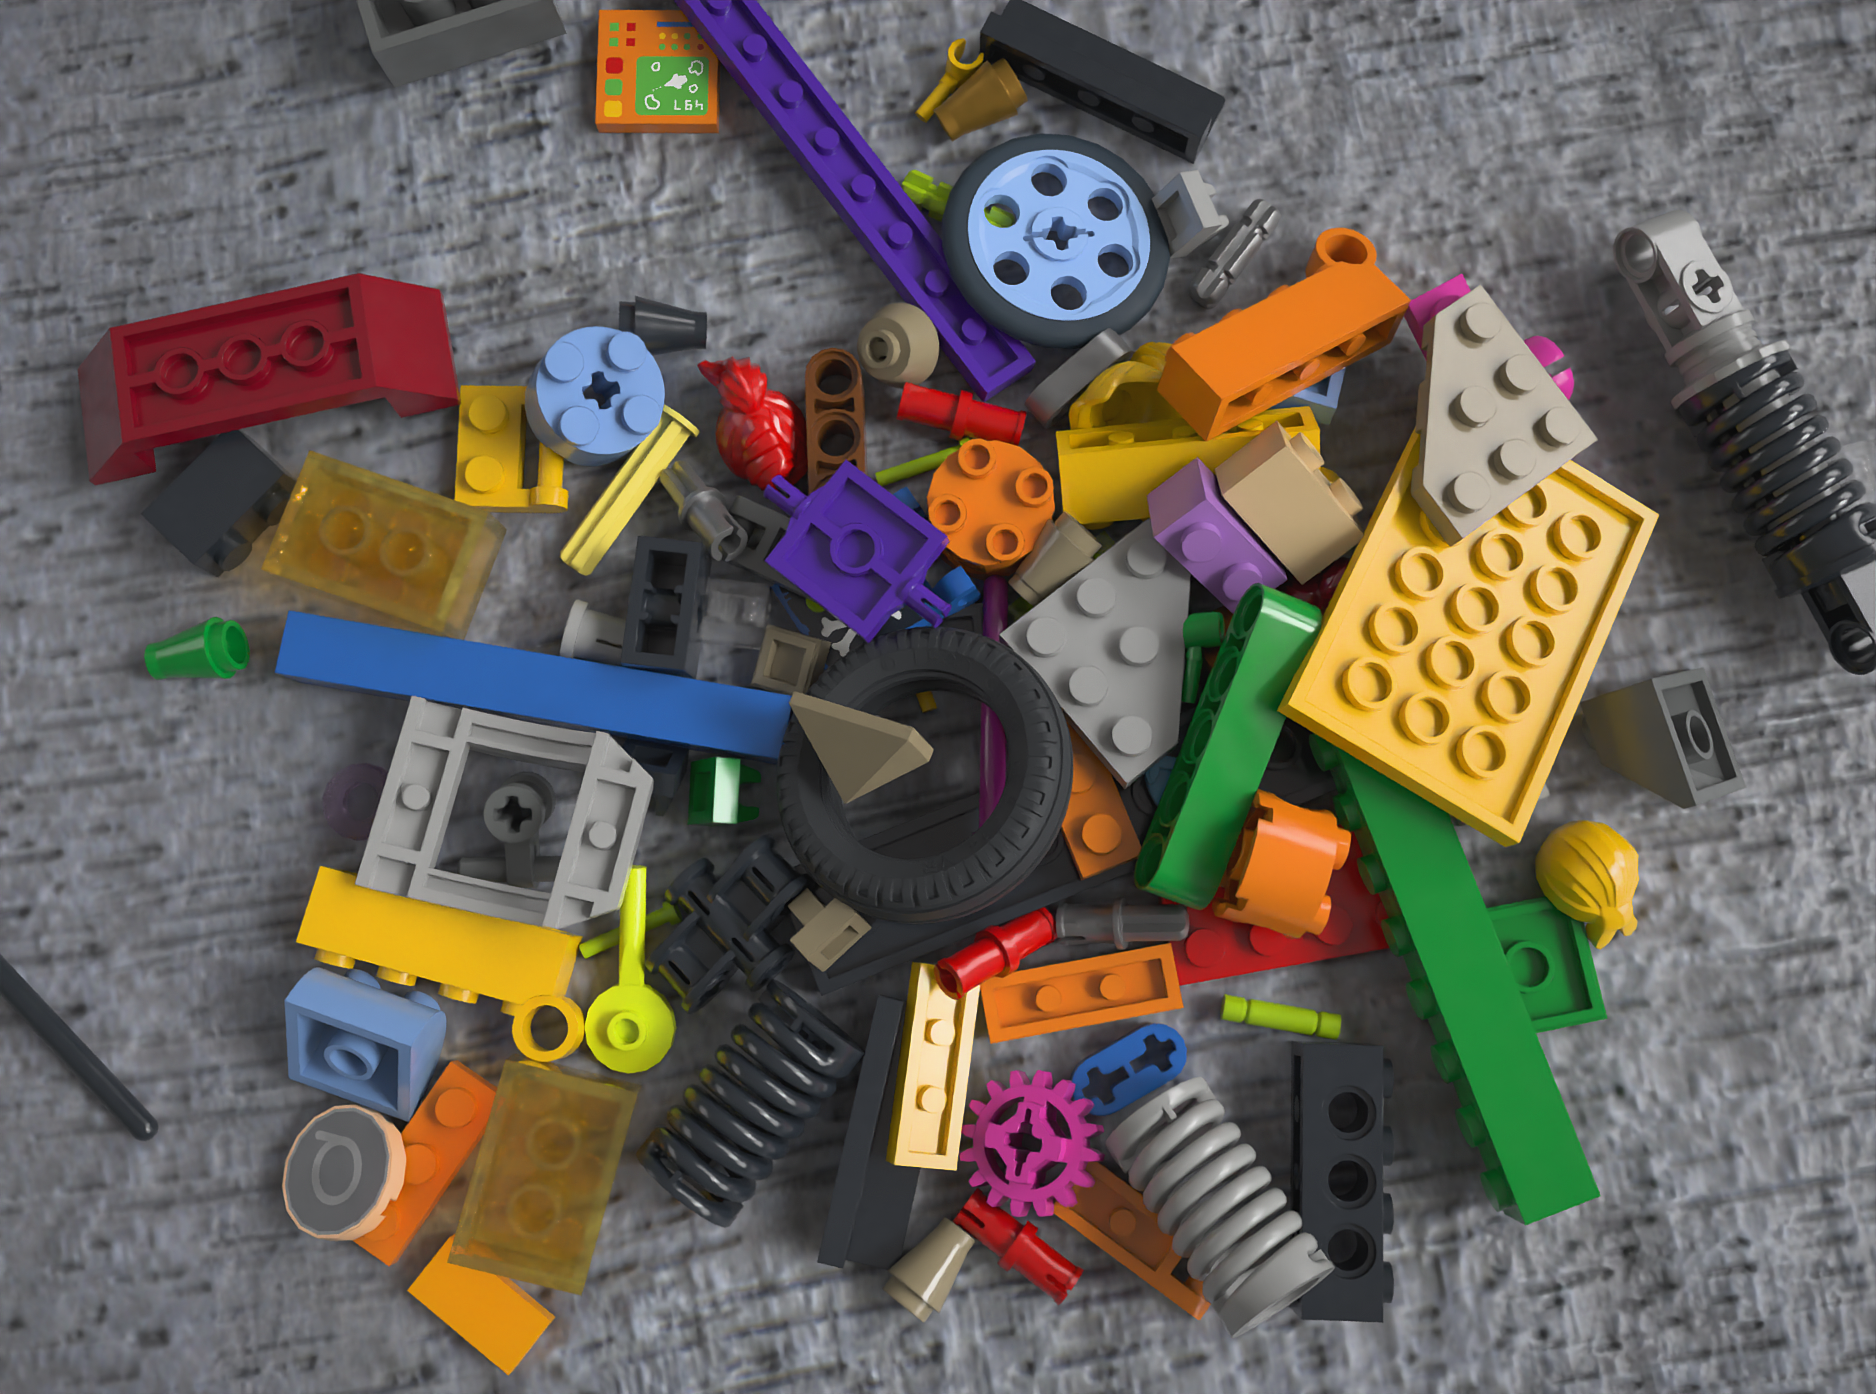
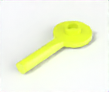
(631, 1021)

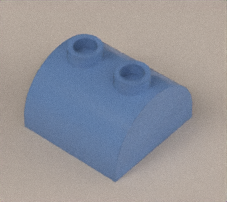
(363, 1040)

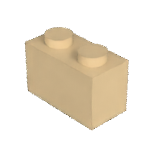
(1290, 501)

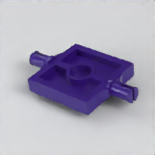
(857, 551)

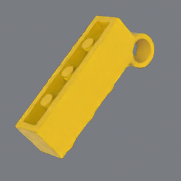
(1115, 467)
(447, 945)

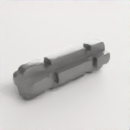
(1234, 253)

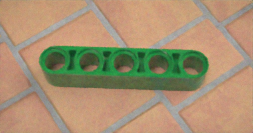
(1226, 748)

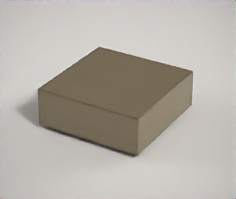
(789, 661)

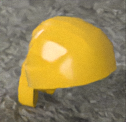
(1590, 877)

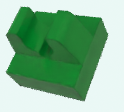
(716, 792)

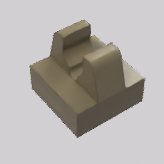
(826, 929)

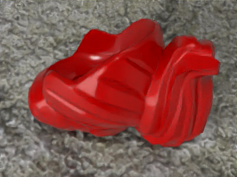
(758, 427)

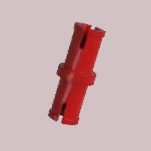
(960, 414)
(995, 952)
(1018, 1246)

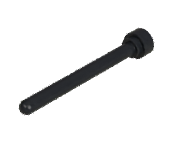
(75, 1054)

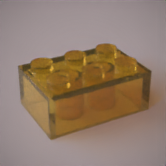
(385, 547)
(544, 1174)

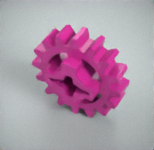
(1027, 1168)

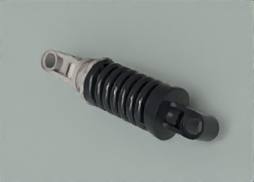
(1759, 433)

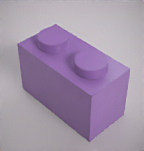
(1210, 536)

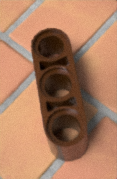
(834, 415)

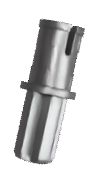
(704, 512)
(1120, 923)

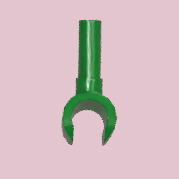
(1199, 632)

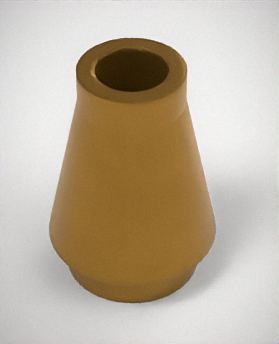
(982, 100)

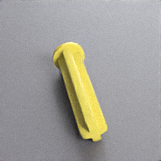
(626, 492)

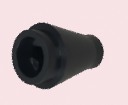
(663, 326)

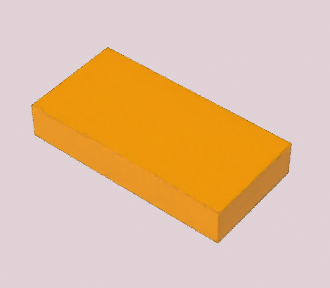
(482, 1308)

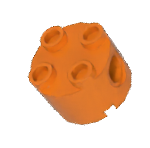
(990, 506)
(1282, 867)

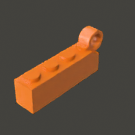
(1287, 339)

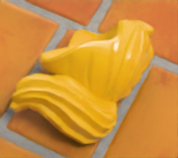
(1126, 393)

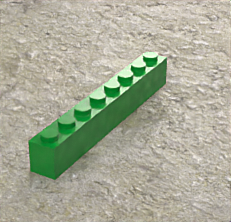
(1463, 991)

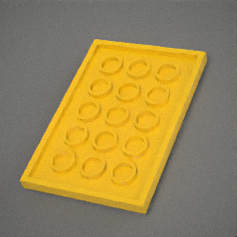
(1471, 654)

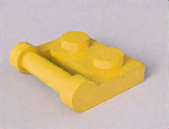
(494, 455)

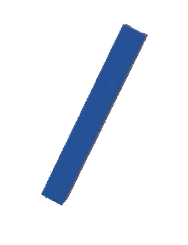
(534, 687)

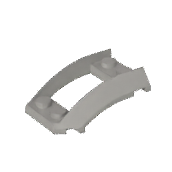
(422, 793)

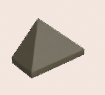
(858, 747)

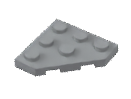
(1115, 651)

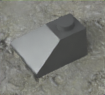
(1665, 738)

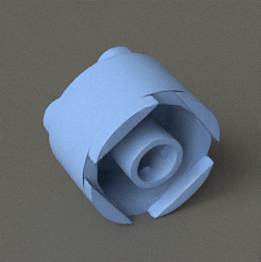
(613, 366)

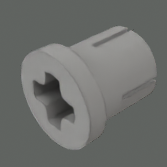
(593, 635)

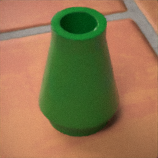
(204, 651)

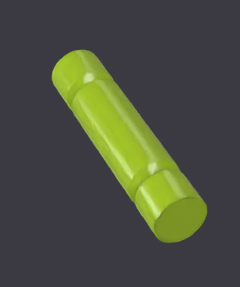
(1280, 1017)

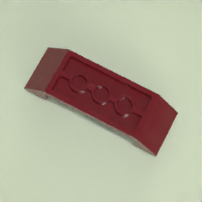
(262, 365)

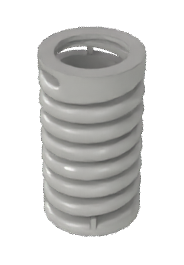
(1188, 1123)

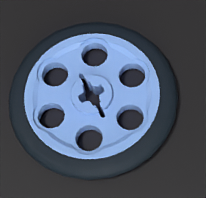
(1027, 308)

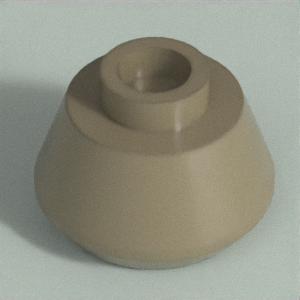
(899, 345)

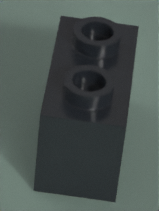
(666, 606)

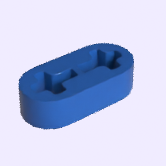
(1137, 1082)

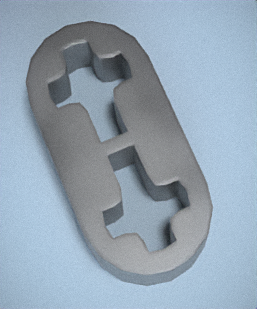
(1056, 394)

